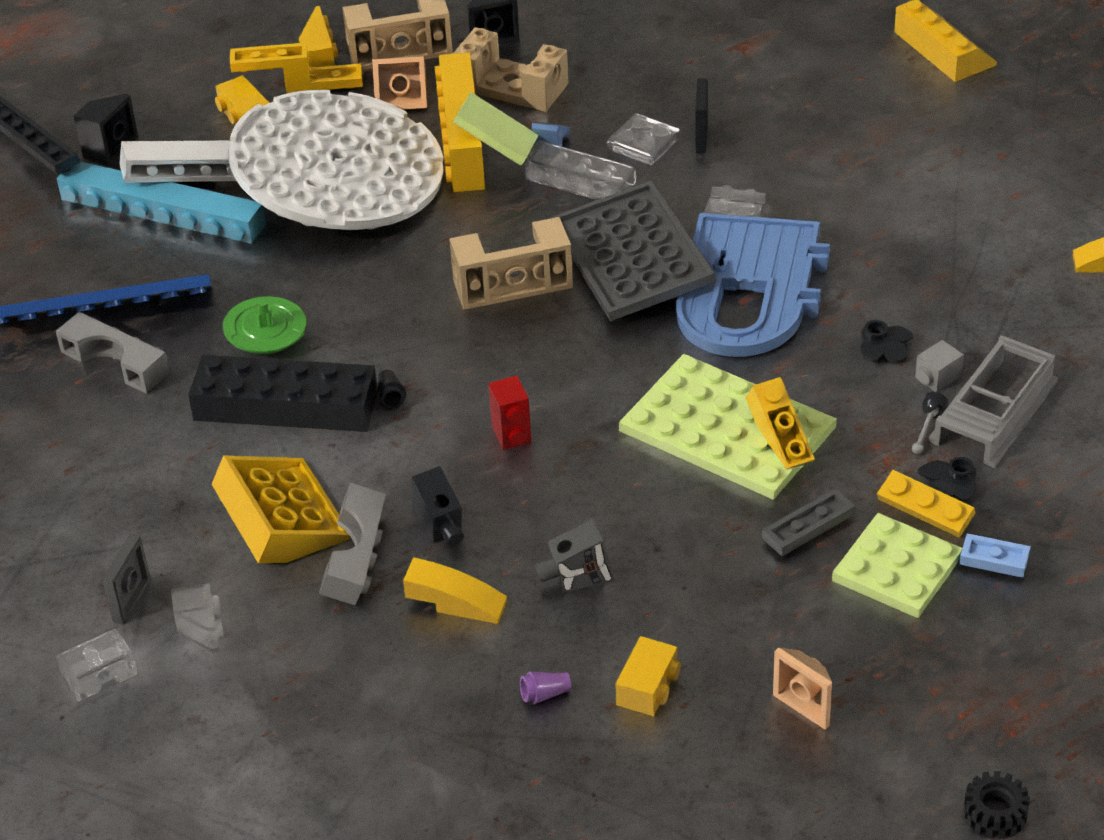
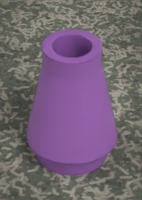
(543, 685)

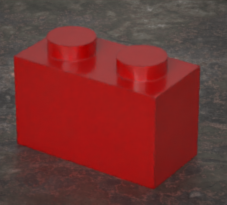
(510, 412)

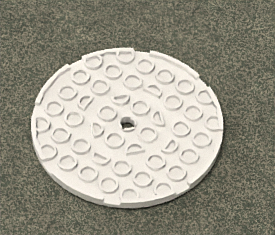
(382, 169)

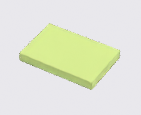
(495, 128)

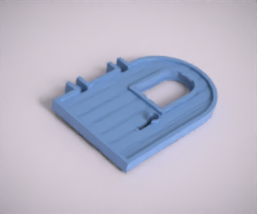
(760, 257)

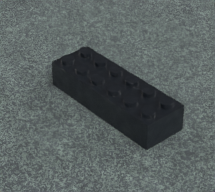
(283, 393)

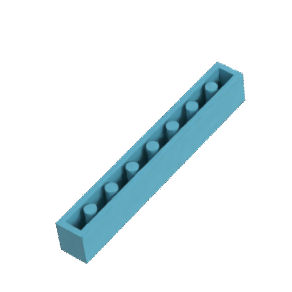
(163, 202)

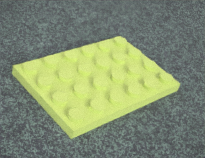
(707, 422)

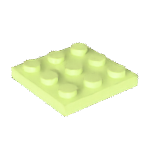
(897, 565)

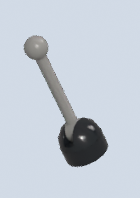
(930, 407)

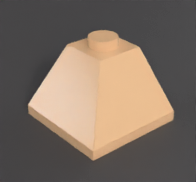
(803, 685)

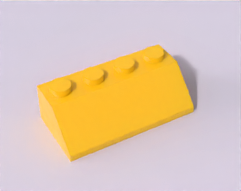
(940, 41)

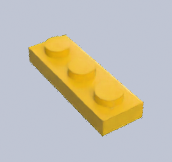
(926, 503)

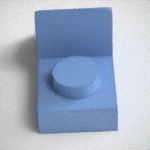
(551, 133)

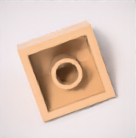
(401, 82)

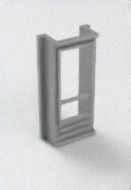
(992, 430)

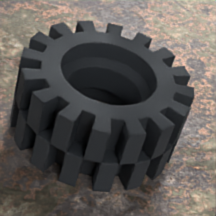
(994, 820)

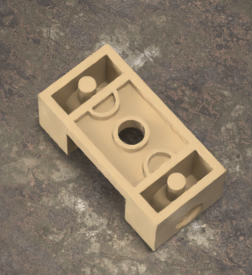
(426, 33)
(527, 85)
(486, 278)

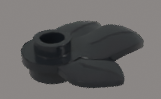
(884, 341)
(951, 478)

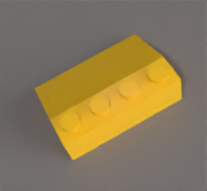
(277, 507)

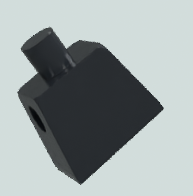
(437, 506)

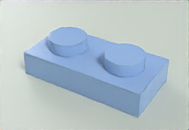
(995, 555)

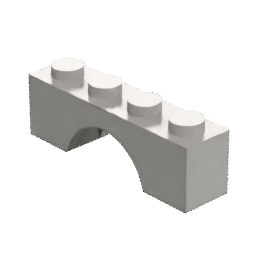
(88, 338)
(347, 569)

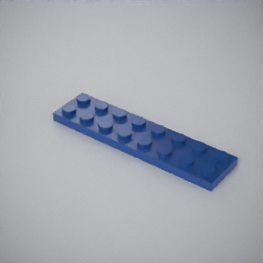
(109, 297)

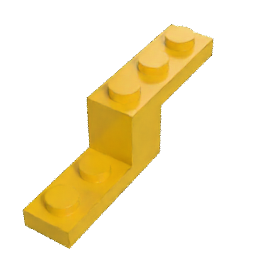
(296, 67)

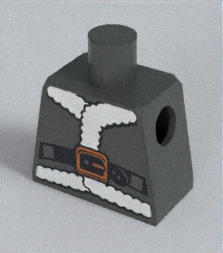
(577, 558)

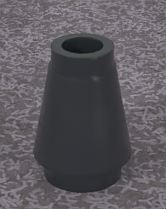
(390, 390)

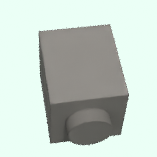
(939, 366)

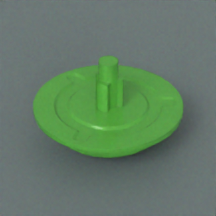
(264, 325)

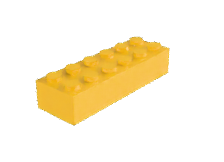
(460, 148)

